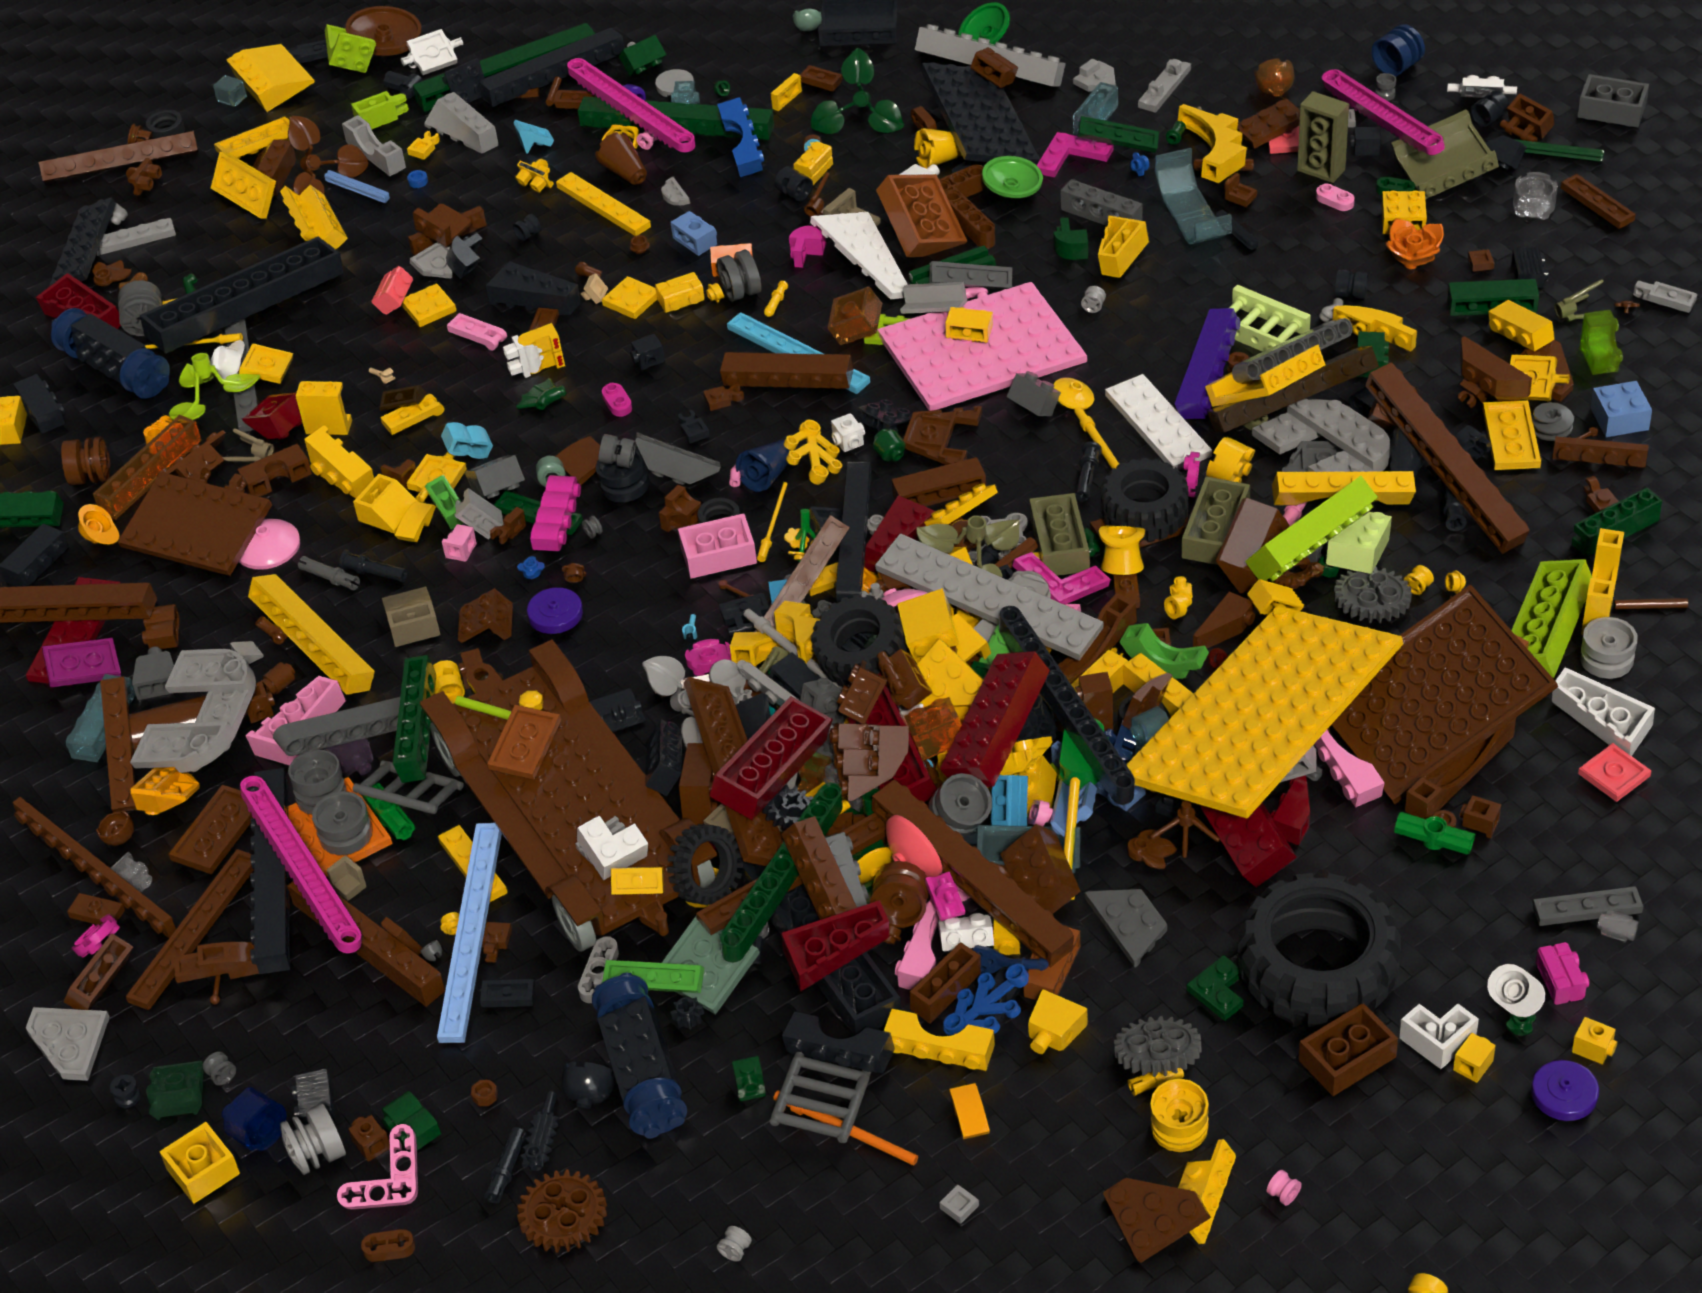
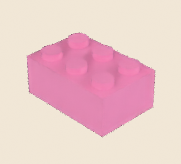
(717, 545)

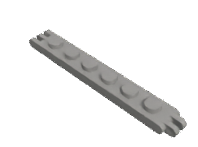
(759, 681)

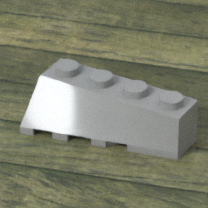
(462, 123)

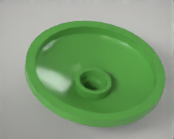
(1012, 177)

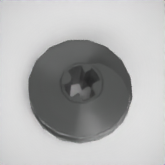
(1552, 421)

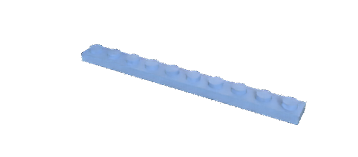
(469, 934)

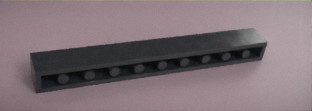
(271, 889)

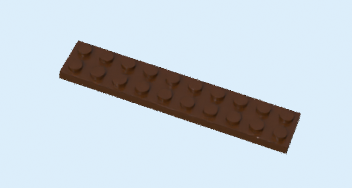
(722, 739)

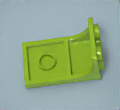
(348, 49)

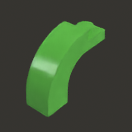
(1172, 660)

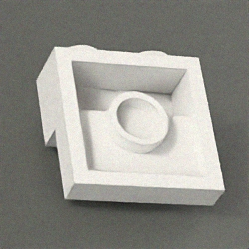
(969, 930)

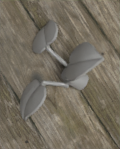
(665, 676)

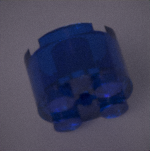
(254, 1119)

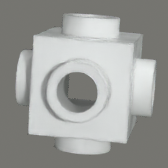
(847, 432)

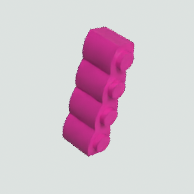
(555, 513)

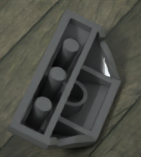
(674, 461)

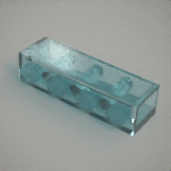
(88, 736)

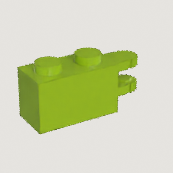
(380, 108)

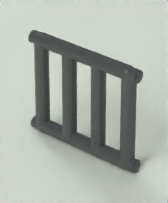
(409, 800)
(848, 1114)

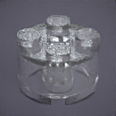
(1535, 195)

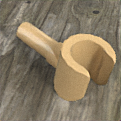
(385, 375)

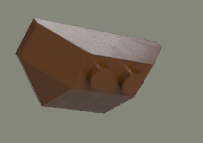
(1492, 374)

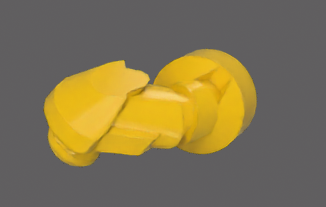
(1181, 598)

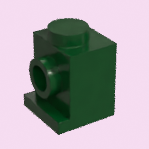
(748, 1078)

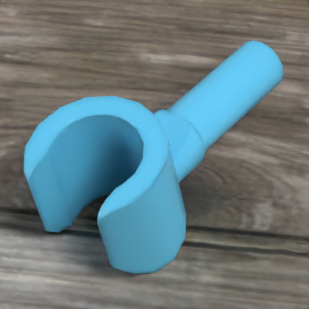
(690, 628)

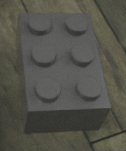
(1613, 100)

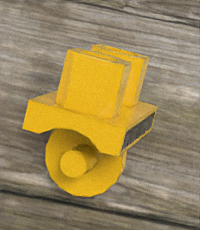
(536, 172)

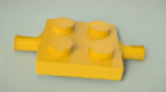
(1543, 374)
(433, 467)

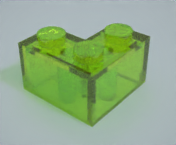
(1599, 342)

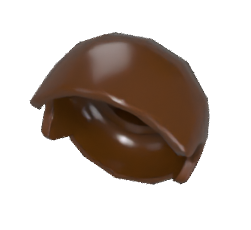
(116, 828)

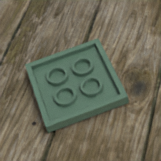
(719, 976)

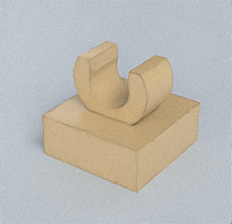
(594, 289)

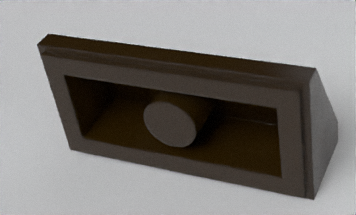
(402, 397)

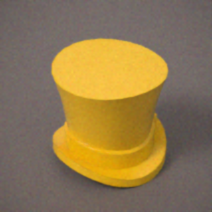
(1121, 549)

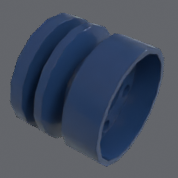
(1398, 50)

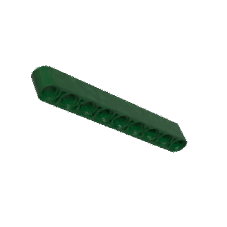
(775, 881)

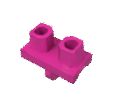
(945, 896)

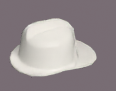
(228, 359)
(1516, 990)

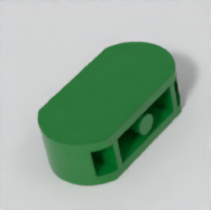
(1074, 764)

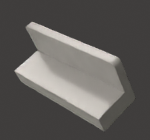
(933, 297)

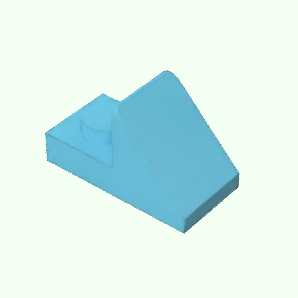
(532, 134)

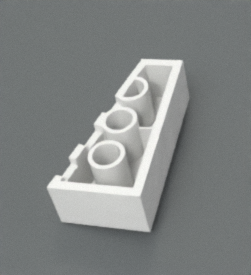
(1604, 710)

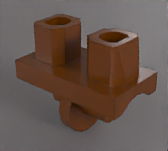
(142, 176)

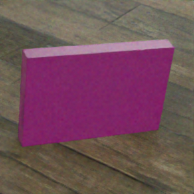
(80, 662)

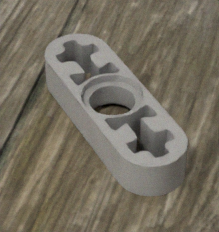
(596, 959)

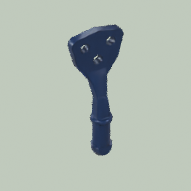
(1000, 960)

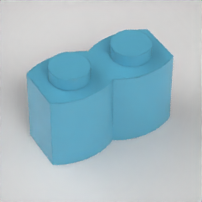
(466, 440)

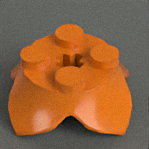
(1412, 245)

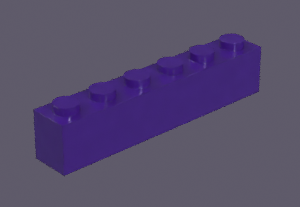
(1207, 362)

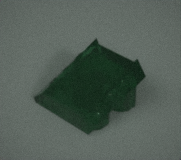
(175, 1089)

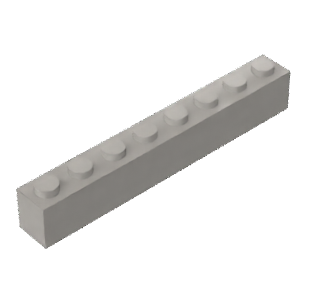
(963, 48)

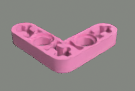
(397, 1180)

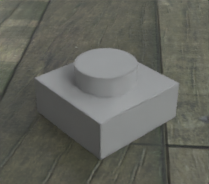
(959, 1204)

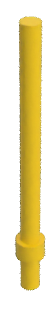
(1089, 426)

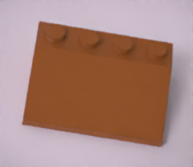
(920, 214)

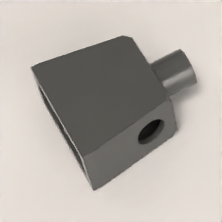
(152, 673)

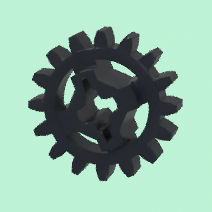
(786, 807)

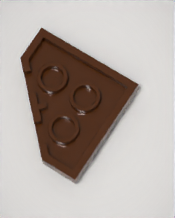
(1555, 349)
(1154, 1214)

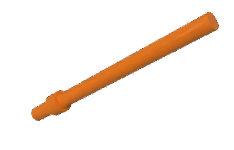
(859, 1134)

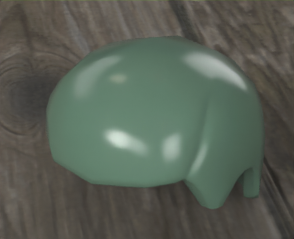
(807, 19)

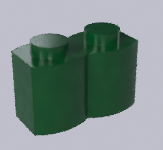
(409, 1111)

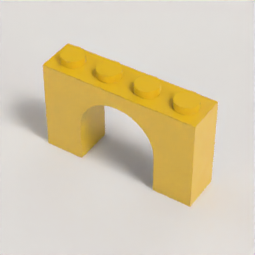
(1604, 576)

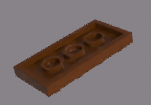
(213, 831)

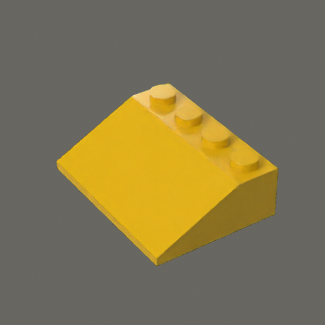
(269, 74)

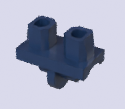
(1124, 738)

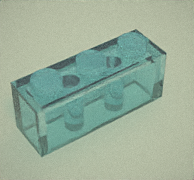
(1098, 105)

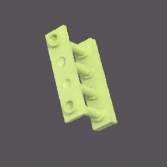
(1268, 309)

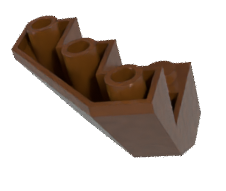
(867, 755)

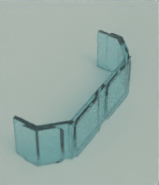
(1185, 200)

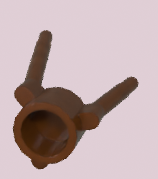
(816, 204)

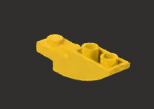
(1375, 320)

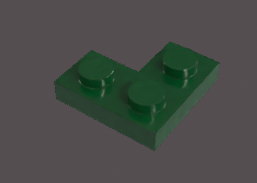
(1213, 989)

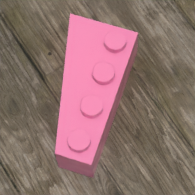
(316, 699)

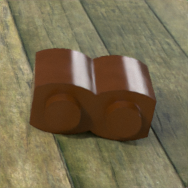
(162, 627)

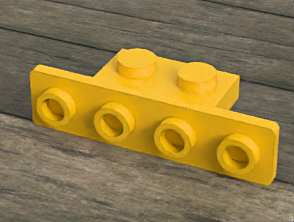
(1209, 1181)

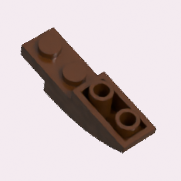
(216, 960)

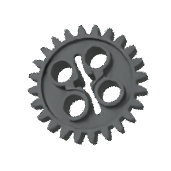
(1373, 594)
(1157, 1046)

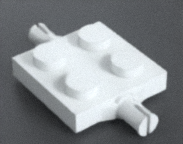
(432, 52)
(1478, 87)

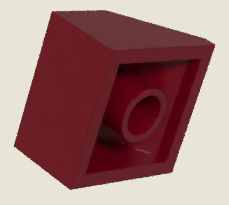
(275, 416)

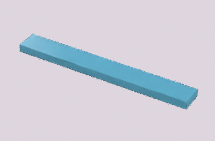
(781, 343)

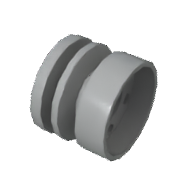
(312, 1139)

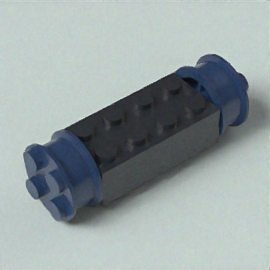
(110, 352)
(639, 1055)

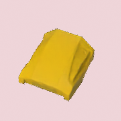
(1025, 754)

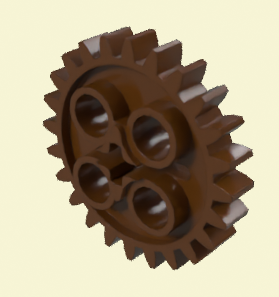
(562, 1210)

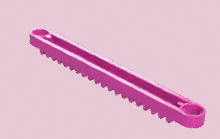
(631, 105)
(1383, 112)
(300, 864)

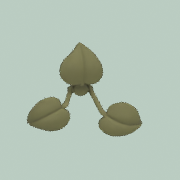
(1001, 535)

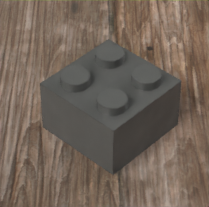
(495, 475)

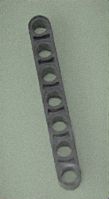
(1322, 335)
(338, 727)

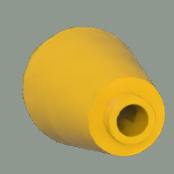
(935, 147)

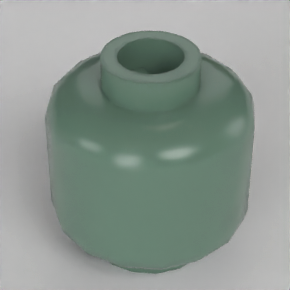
(549, 466)

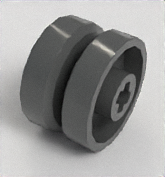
(739, 275)
(962, 803)
(342, 823)

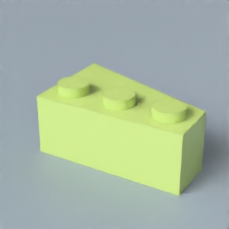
(1360, 543)

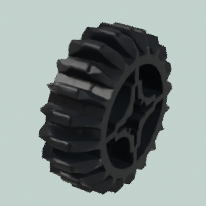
(1039, 722)

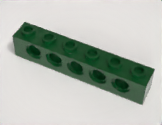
(413, 723)

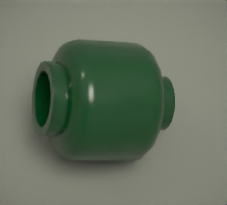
(889, 445)

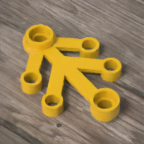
(811, 431)

